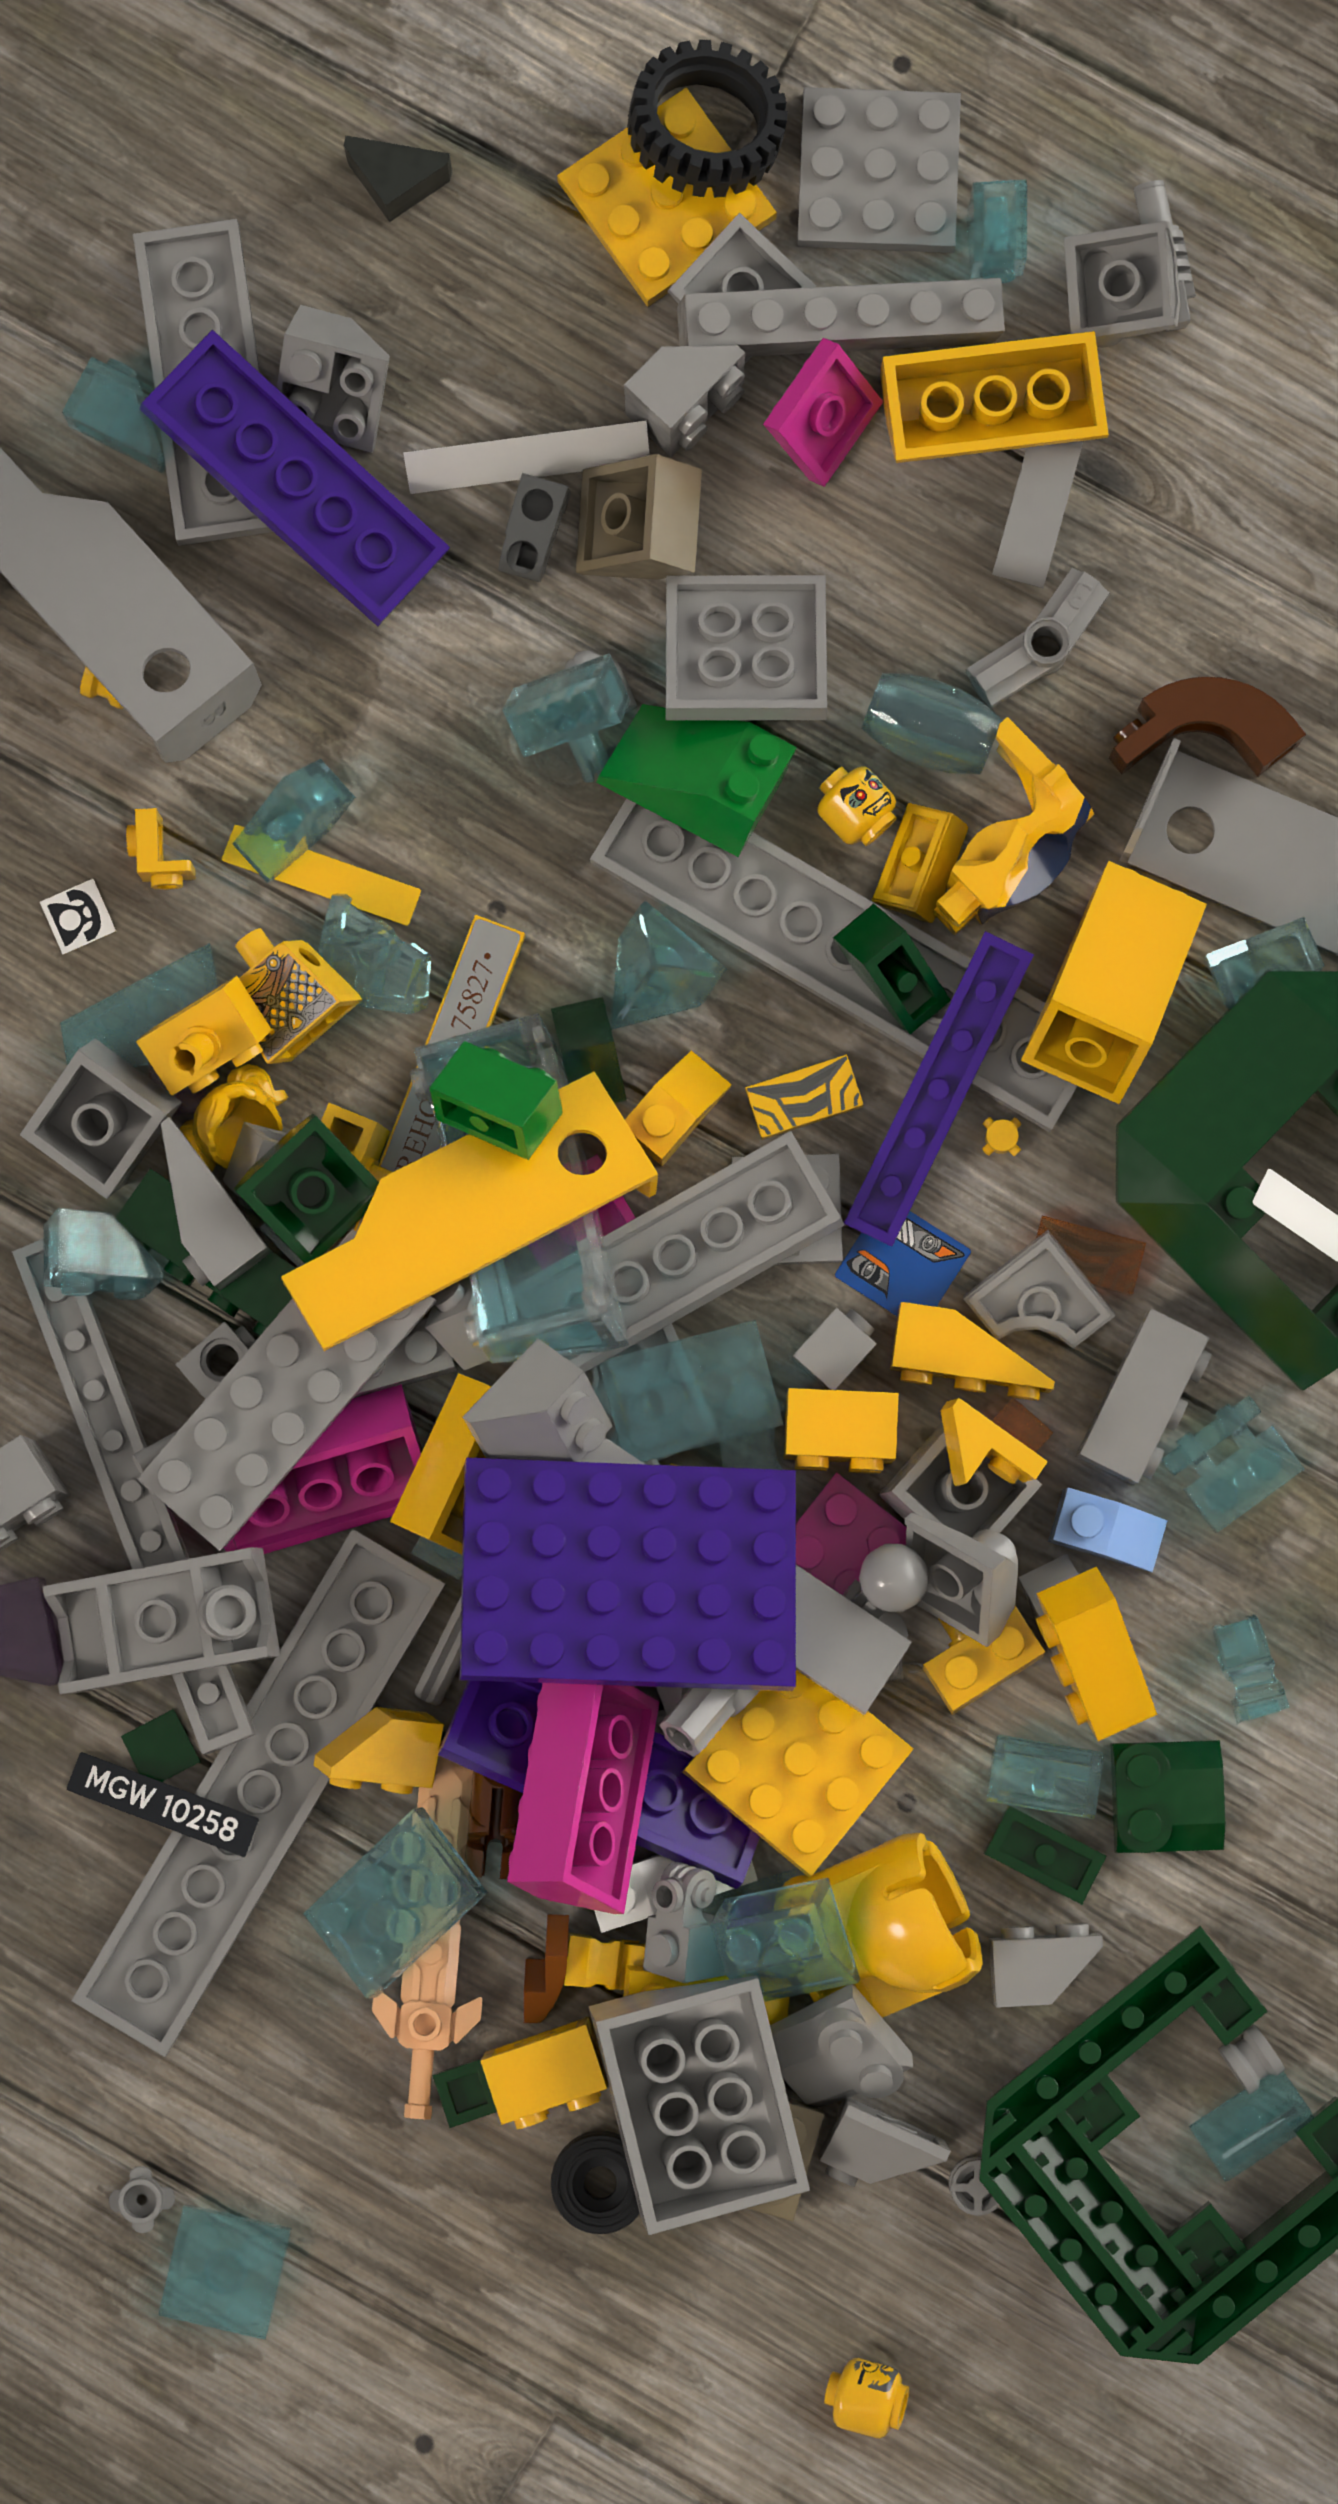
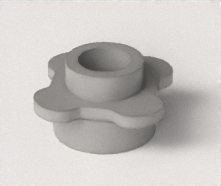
(126, 2199)

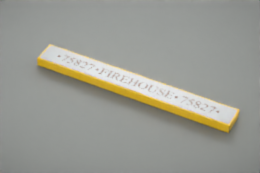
(466, 1007)

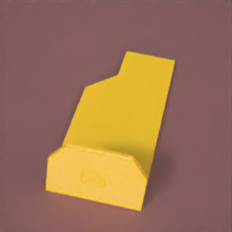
(463, 1214)

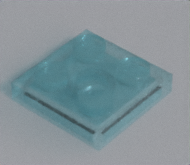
(225, 2271)

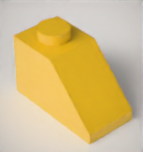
(676, 1106)

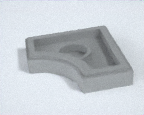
(1040, 1292)

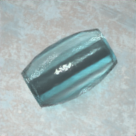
(931, 723)

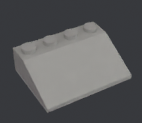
(699, 2101)

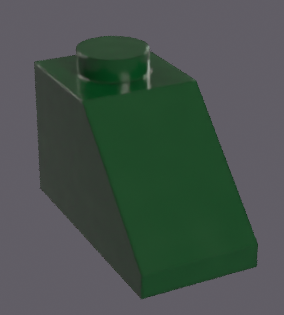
(892, 967)

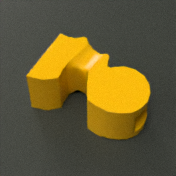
(600, 1962)

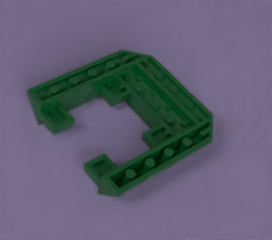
(1198, 1128)
(1042, 2164)

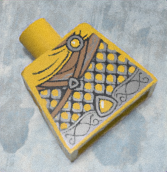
(293, 992)

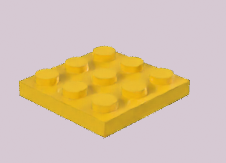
(645, 222)
(799, 1768)

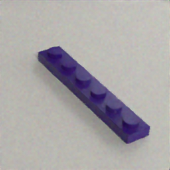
(938, 1088)

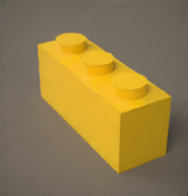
(1094, 1654)

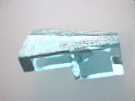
(374, 960)

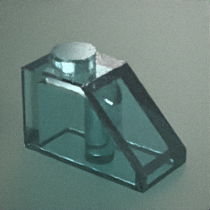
(997, 229)
(108, 411)
(293, 819)

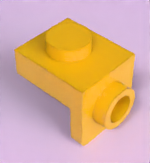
(146, 844)

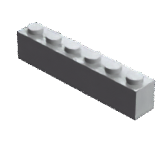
(848, 315)

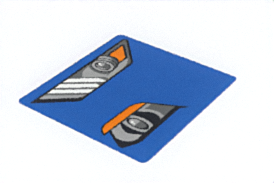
(911, 1271)

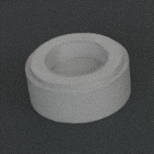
(227, 1612)

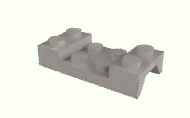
(148, 1622)

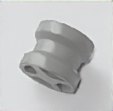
(1251, 2059)
(970, 2196)

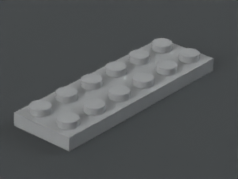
(188, 286)
(715, 1238)
(266, 1418)

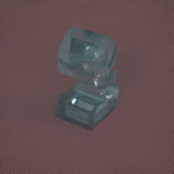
(1249, 1666)

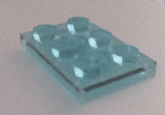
(691, 1392)
(395, 1903)

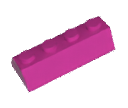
(343, 1479)
(583, 1794)

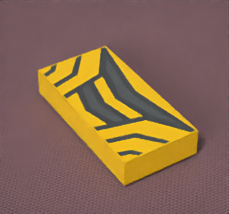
(804, 1097)

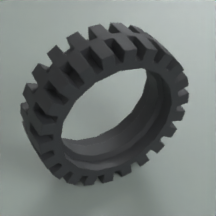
(715, 70)

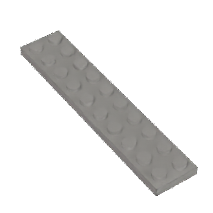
(787, 921)
(311, 1694)

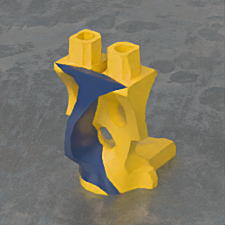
(1020, 855)

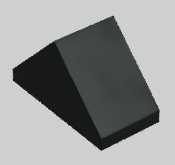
(396, 173)

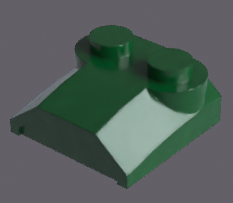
(308, 1189)
(1168, 1796)

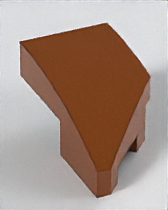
(546, 1976)

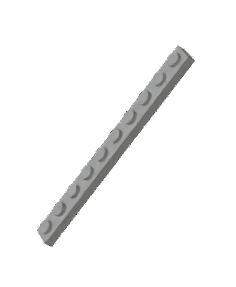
(111, 1439)

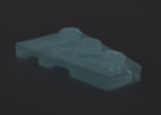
(139, 1007)

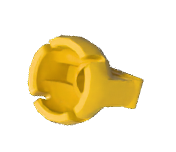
(898, 1922)

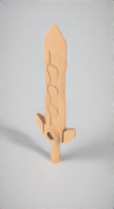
(430, 1983)

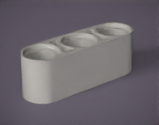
(1037, 512)

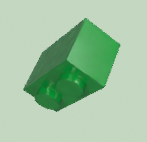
(496, 1099)

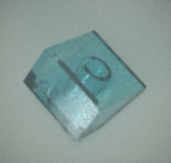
(785, 1938)

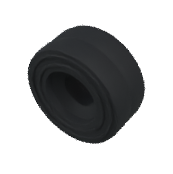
(569, 2191)

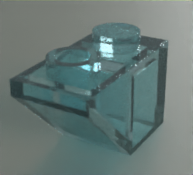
(96, 1254)

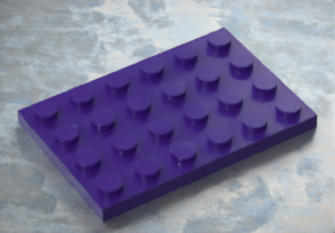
(628, 1575)

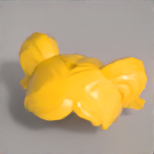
(221, 1114)

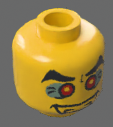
(856, 805)

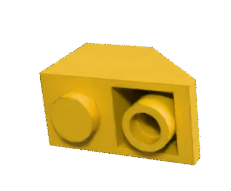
(384, 1748)

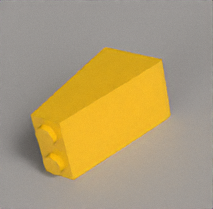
(1114, 983)

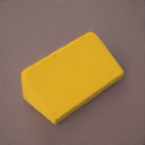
(920, 861)

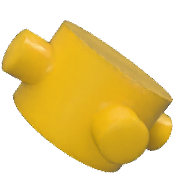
(1001, 1136)

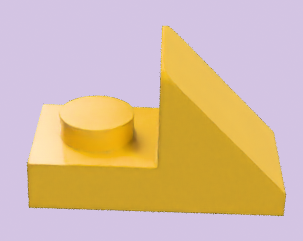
(974, 1436)

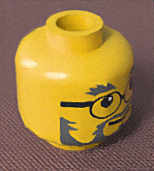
(867, 2398)

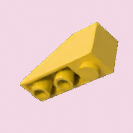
(950, 1346)

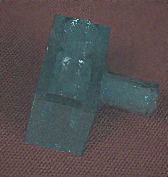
(569, 709)

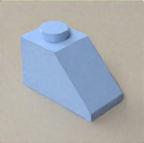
(1107, 1529)

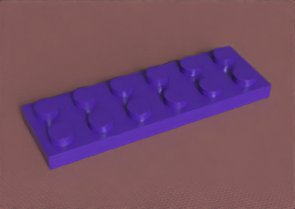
(294, 477)
(677, 1816)

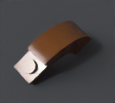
(1211, 705)

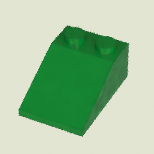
(699, 773)

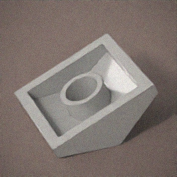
(739, 262)

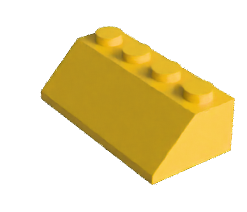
(993, 397)

